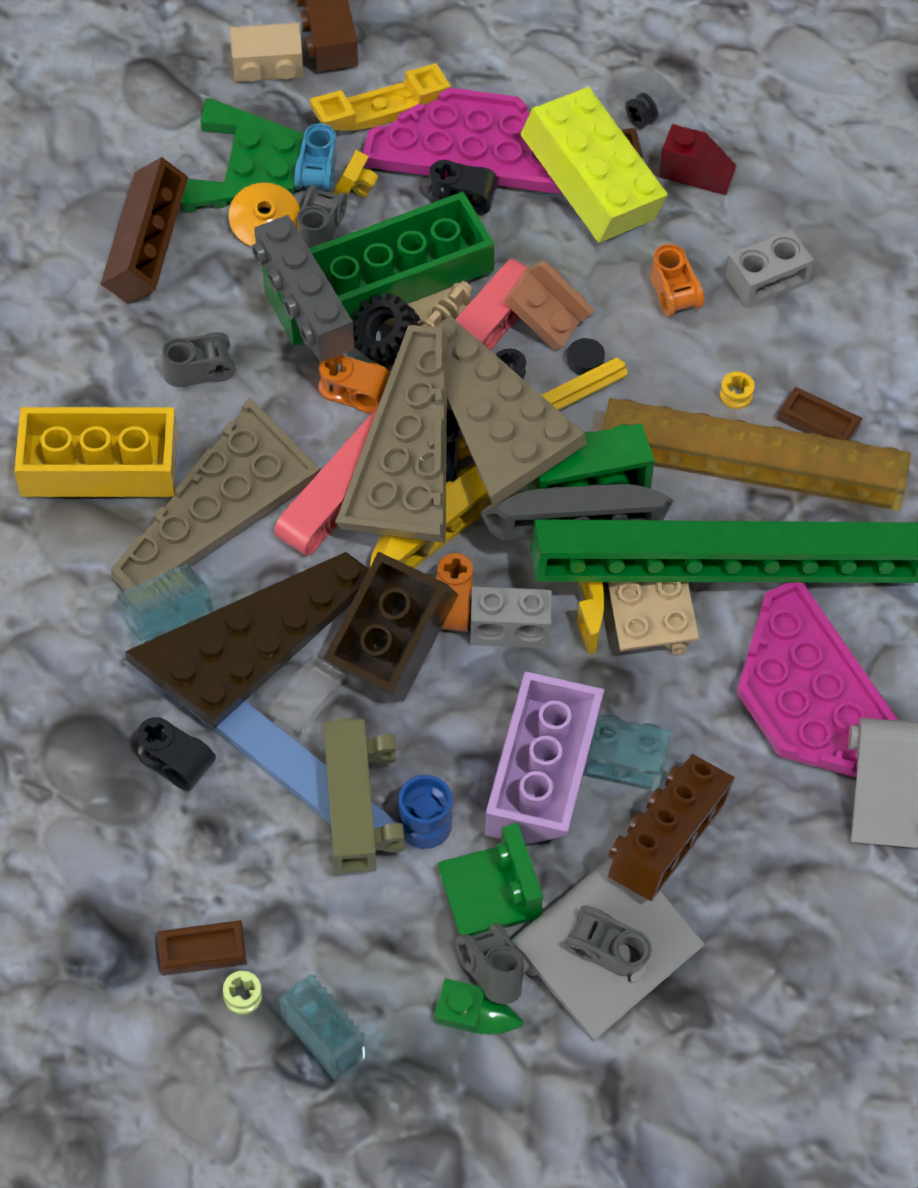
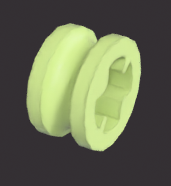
(237, 1004)

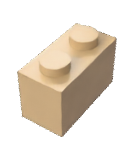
(266, 52)

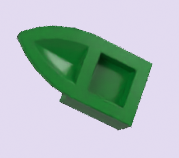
(468, 1009)

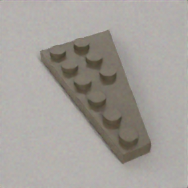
(502, 418)
(403, 463)
(225, 492)

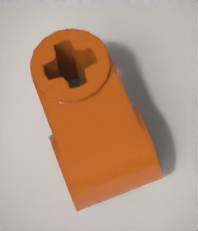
(677, 284)
(356, 385)
(457, 566)

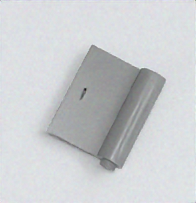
(885, 782)
(584, 988)

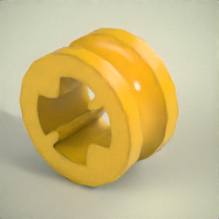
(740, 380)

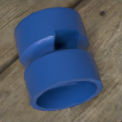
(425, 811)

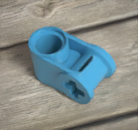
(316, 158)

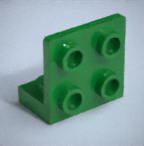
(492, 885)

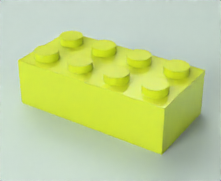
(593, 164)

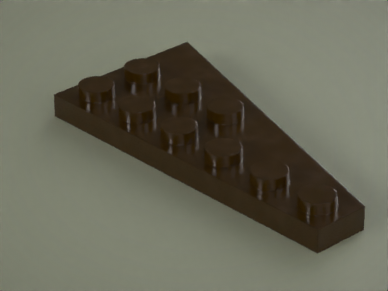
(236, 649)

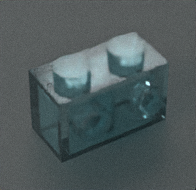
(627, 752)

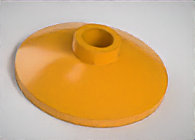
(245, 206)

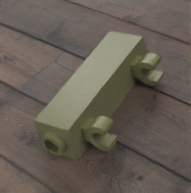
(350, 795)

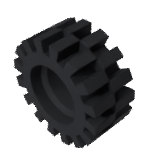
(370, 320)

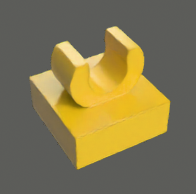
(355, 177)

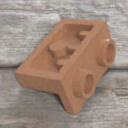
(548, 304)

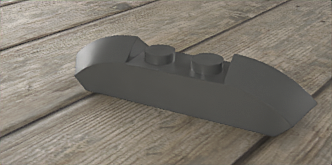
(516, 514)

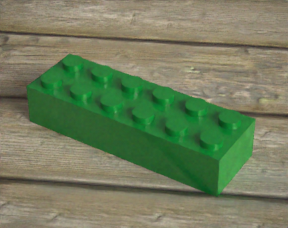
(400, 256)

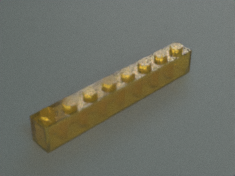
(768, 455)

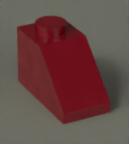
(695, 160)

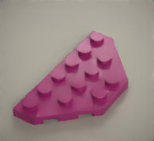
(465, 129)
(806, 682)

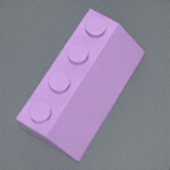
(543, 758)

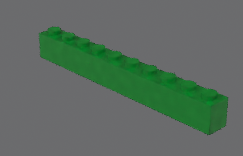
(724, 551)

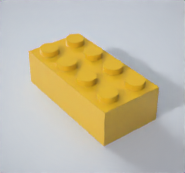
(96, 452)

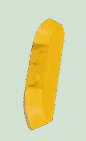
(464, 502)

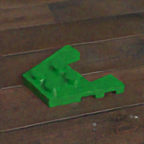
(259, 154)

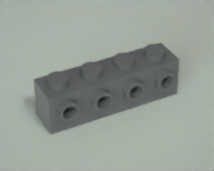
(303, 288)

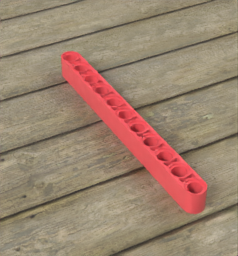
(316, 508)

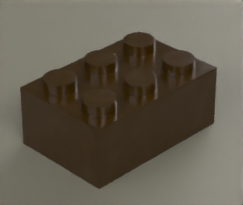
(391, 626)

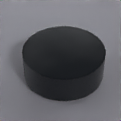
(585, 355)

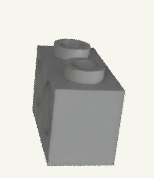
(769, 268)
(511, 617)

